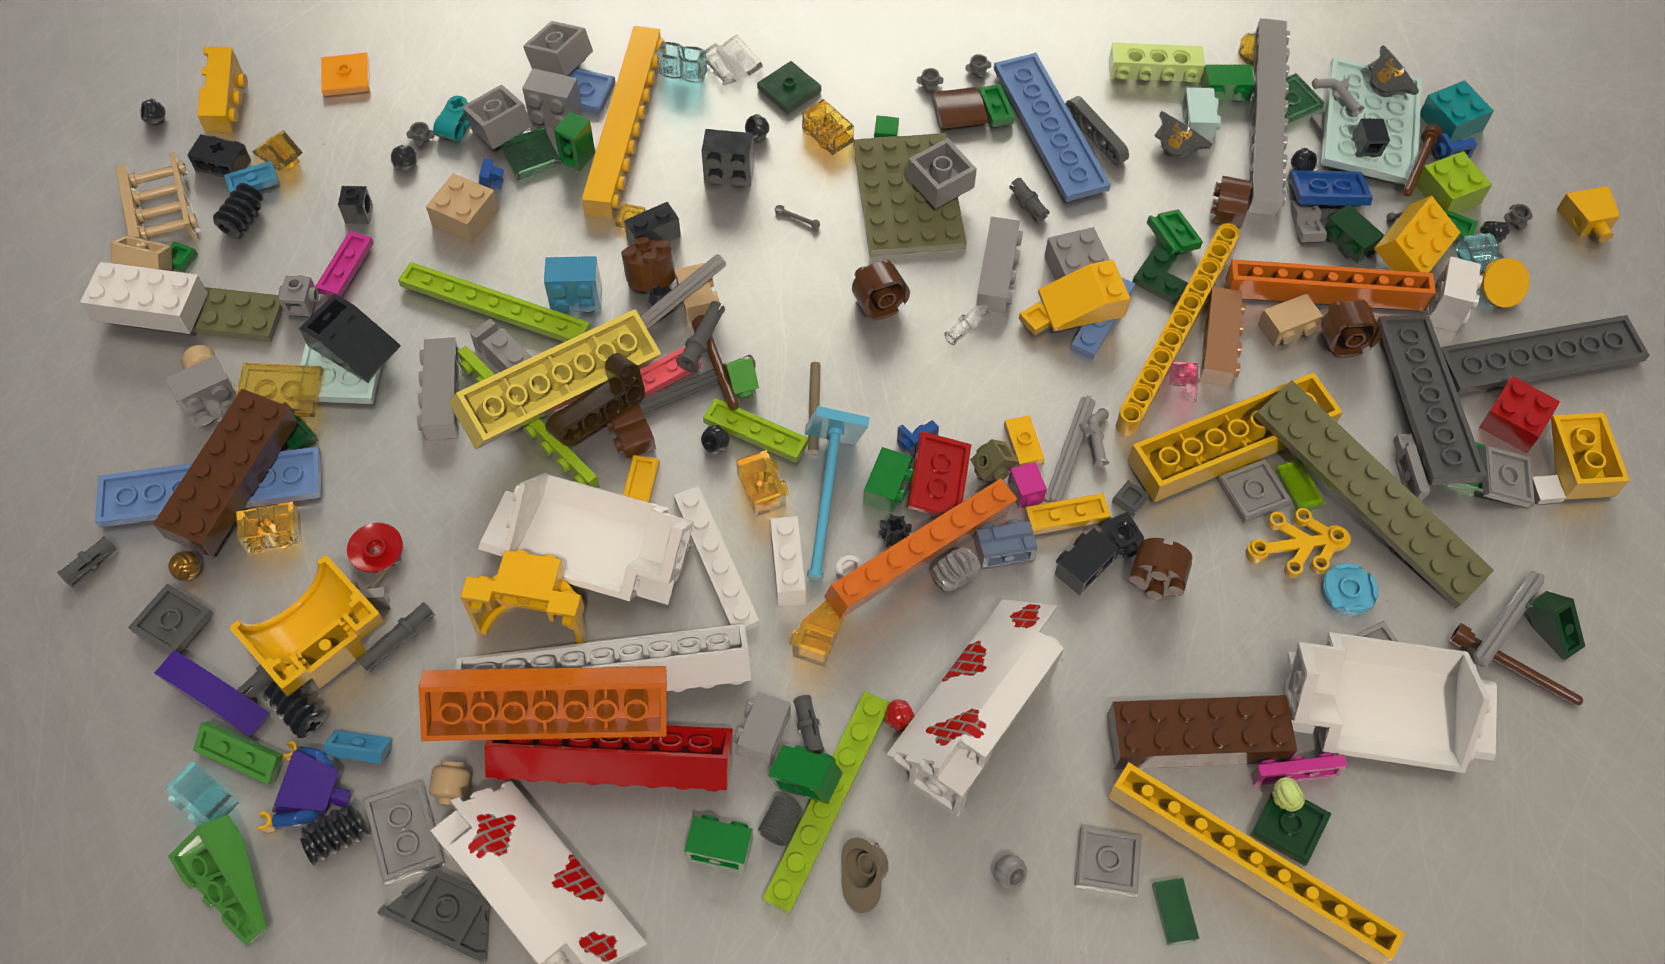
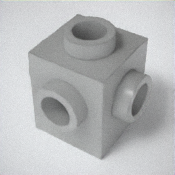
(298, 295)

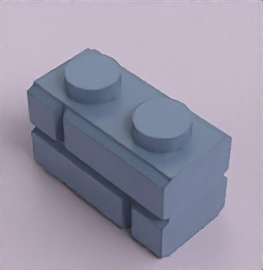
(1005, 543)

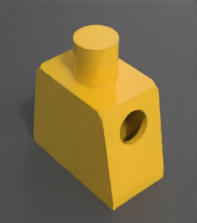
(1590, 212)

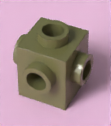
(993, 461)

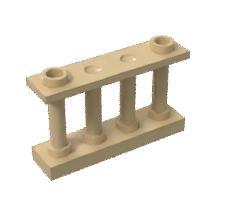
(133, 198)

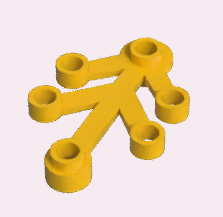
(1301, 541)

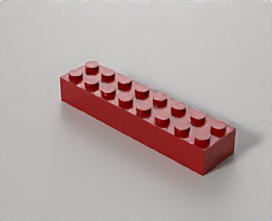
(681, 760)

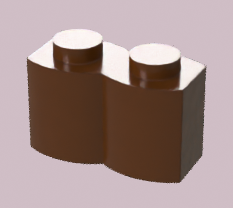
(1231, 201)
(631, 433)

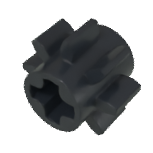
(894, 530)

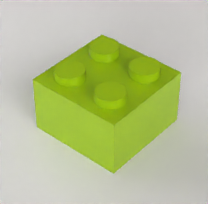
(1454, 183)

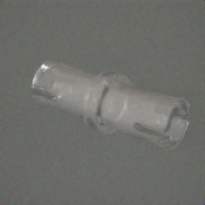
(966, 323)

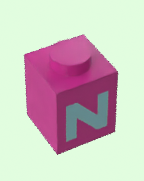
(1027, 485)

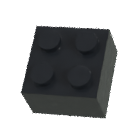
(728, 157)

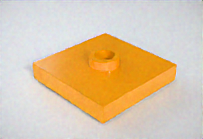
(345, 74)

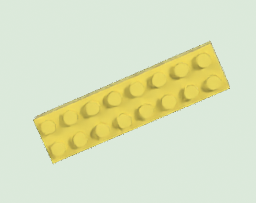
(550, 379)

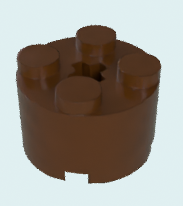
(648, 264)
(880, 289)
(1350, 328)
(1161, 568)

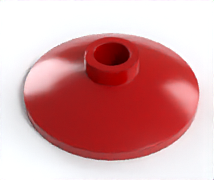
(372, 538)

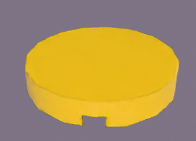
(1505, 282)

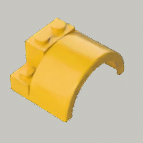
(525, 583)
(315, 634)

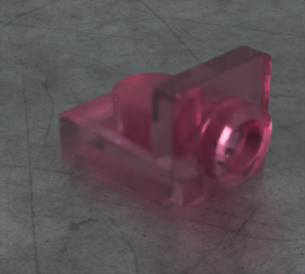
(1185, 376)

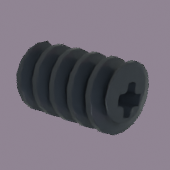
(238, 210)
(296, 710)
(333, 833)

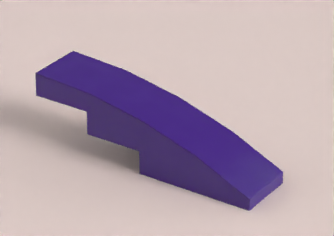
(212, 693)

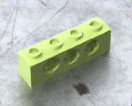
(1156, 62)

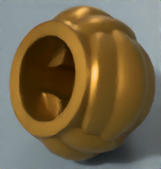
(184, 566)

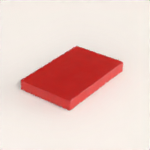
(938, 474)

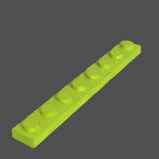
(492, 303)
(565, 458)
(820, 817)

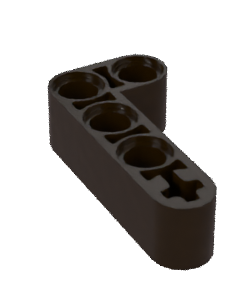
(600, 405)

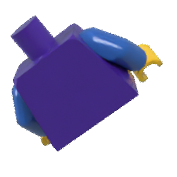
(304, 790)

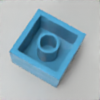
(573, 284)

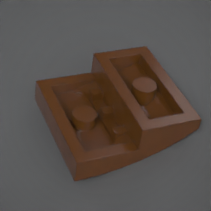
(959, 107)

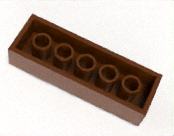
(226, 472)
(1201, 731)

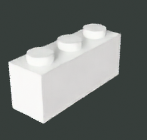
(788, 561)

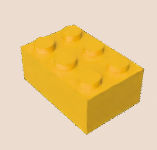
(1418, 237)

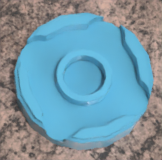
(1349, 589)

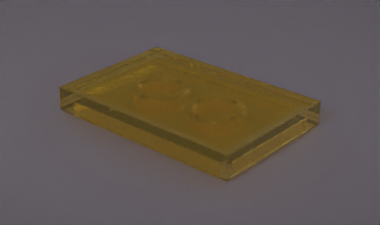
(287, 384)

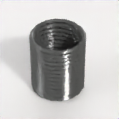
(780, 820)

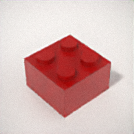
(1519, 414)

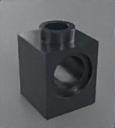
(355, 204)
(1123, 526)

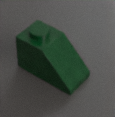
(1557, 623)

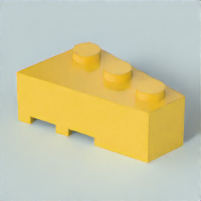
(223, 90)

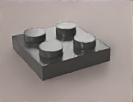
(171, 620)

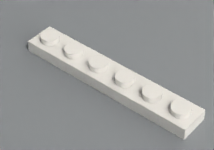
(716, 559)

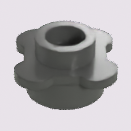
(978, 65)
(930, 79)
(420, 133)
(1518, 215)

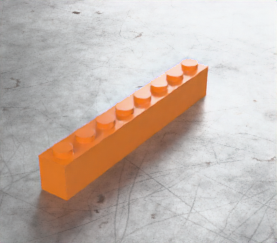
(1331, 284)
(919, 548)

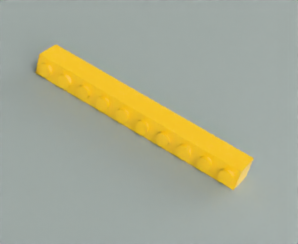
(622, 124)
(1257, 866)

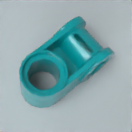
(452, 120)

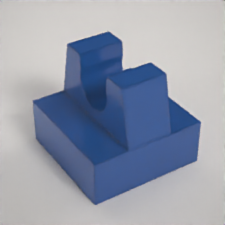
(490, 175)

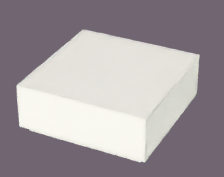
(1548, 489)

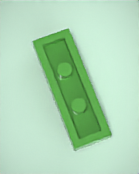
(238, 752)

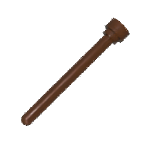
(1429, 137)
(719, 368)
(1464, 637)

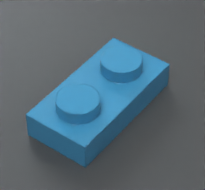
(257, 176)
(357, 746)

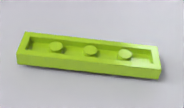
(756, 430)

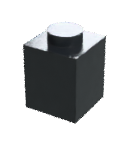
(1371, 137)

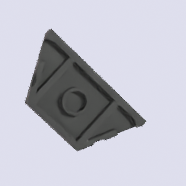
(445, 913)

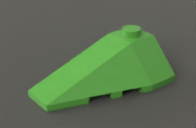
(219, 867)

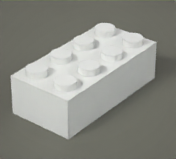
(144, 297)

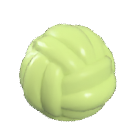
(1288, 794)

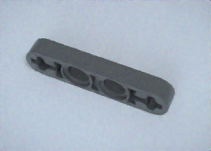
(1097, 130)

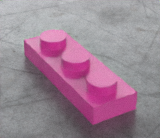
(344, 264)
(1299, 769)

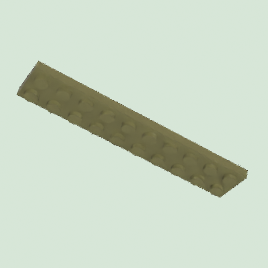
(1374, 494)

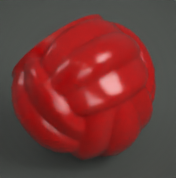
(898, 714)

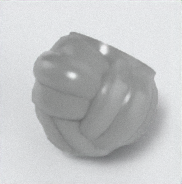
(1010, 871)

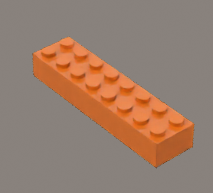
(542, 703)

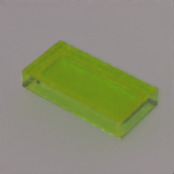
(1299, 486)

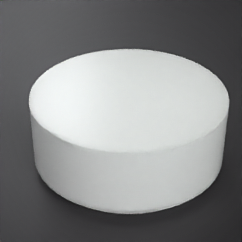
(846, 565)

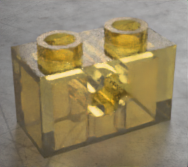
(827, 127)
(762, 496)
(269, 527)

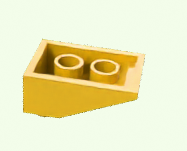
(1085, 296)
(1587, 456)

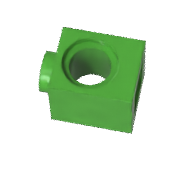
(742, 376)

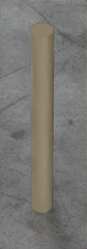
(814, 401)

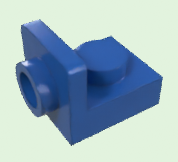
(1446, 148)
(908, 441)

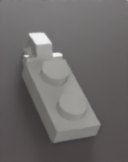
(1411, 466)

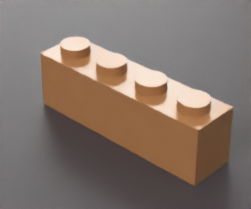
(1221, 337)

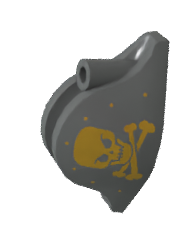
(1389, 75)
(1179, 139)

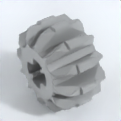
(956, 569)

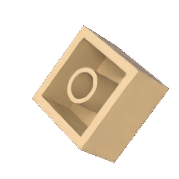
(462, 207)

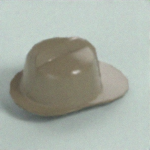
(862, 872)

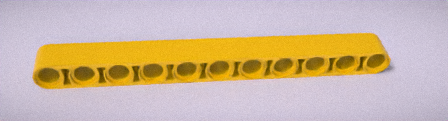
(1176, 330)

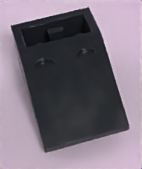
(348, 338)

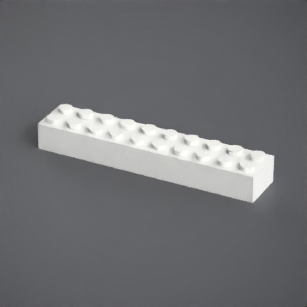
(691, 656)

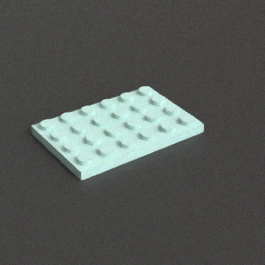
(1401, 119)

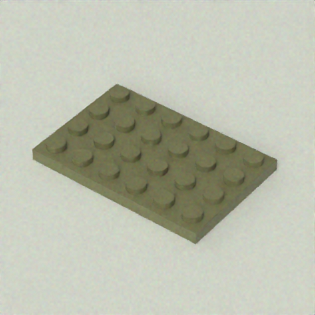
(893, 209)

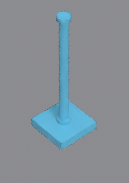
(836, 427)

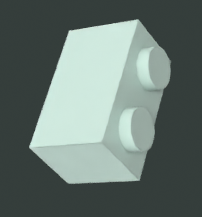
(1200, 111)

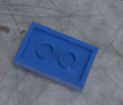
(1330, 188)

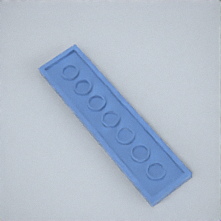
(1051, 127)
(144, 493)

